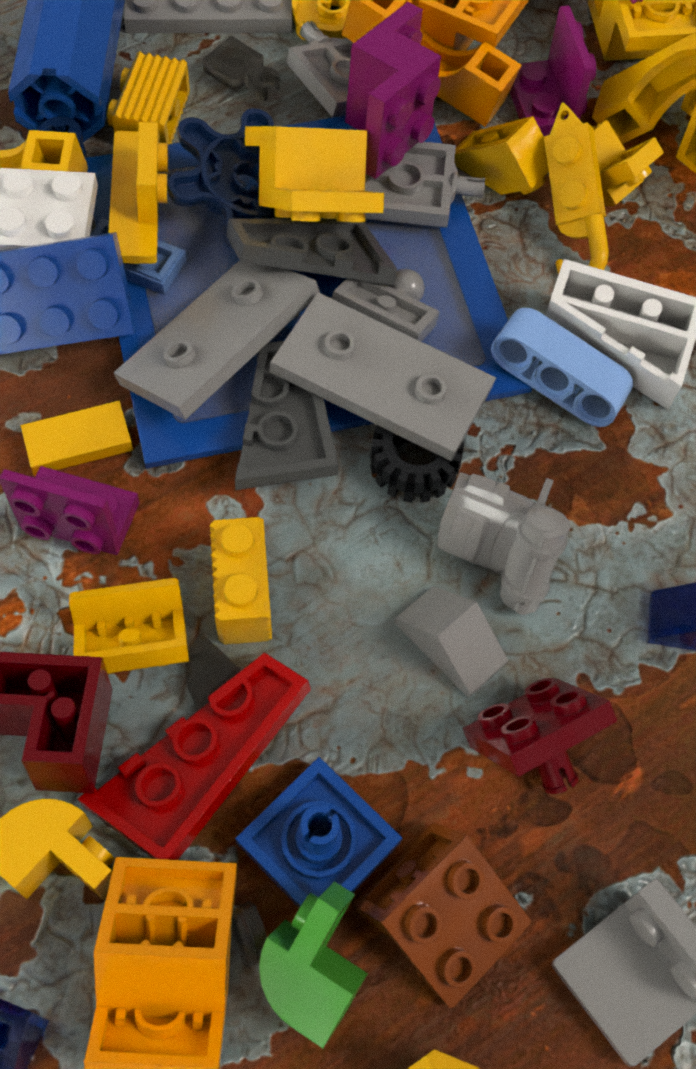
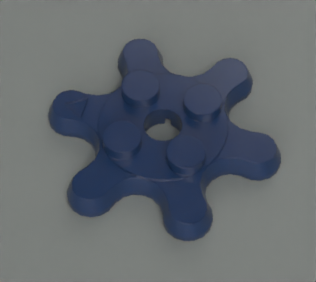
(220, 162)

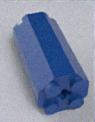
(66, 62)

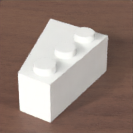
(631, 323)

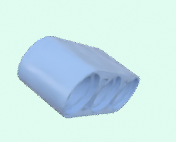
(562, 367)

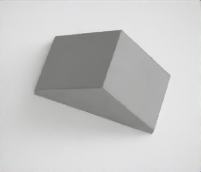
(454, 638)

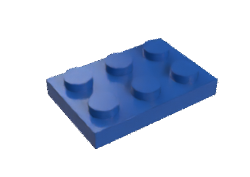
(63, 293)

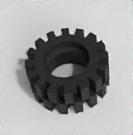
(409, 477)

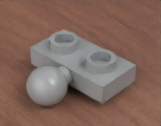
(391, 304)

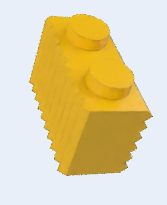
(151, 92)
(240, 580)

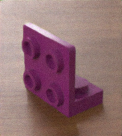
(560, 79)
(70, 509)

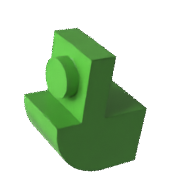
(305, 978)

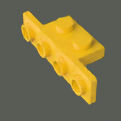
(138, 191)

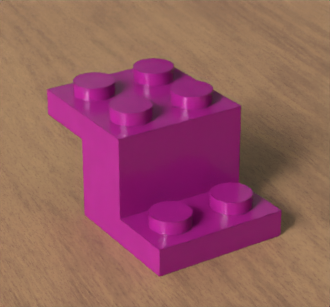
(392, 88)

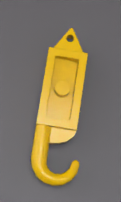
(577, 184)

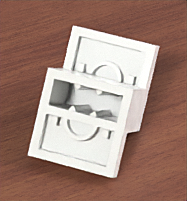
(45, 206)

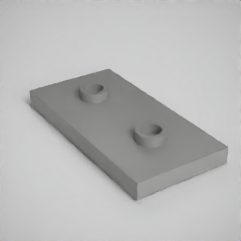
(215, 336)
(383, 375)

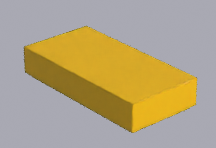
(77, 437)

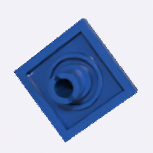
(318, 836)

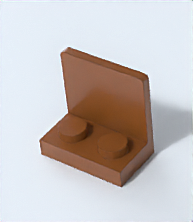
(444, 911)

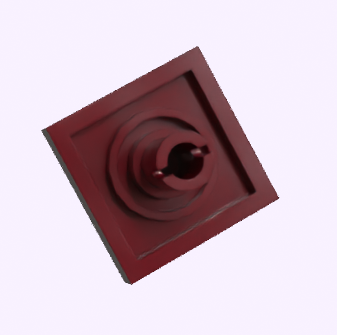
(539, 730)

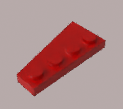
(184, 778)

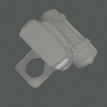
(505, 534)

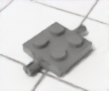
(323, 67)
(422, 186)

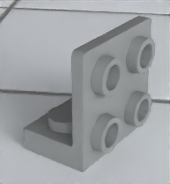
(636, 972)

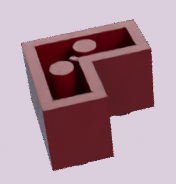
(63, 713)

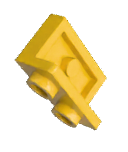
(131, 625)

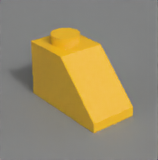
(506, 155)

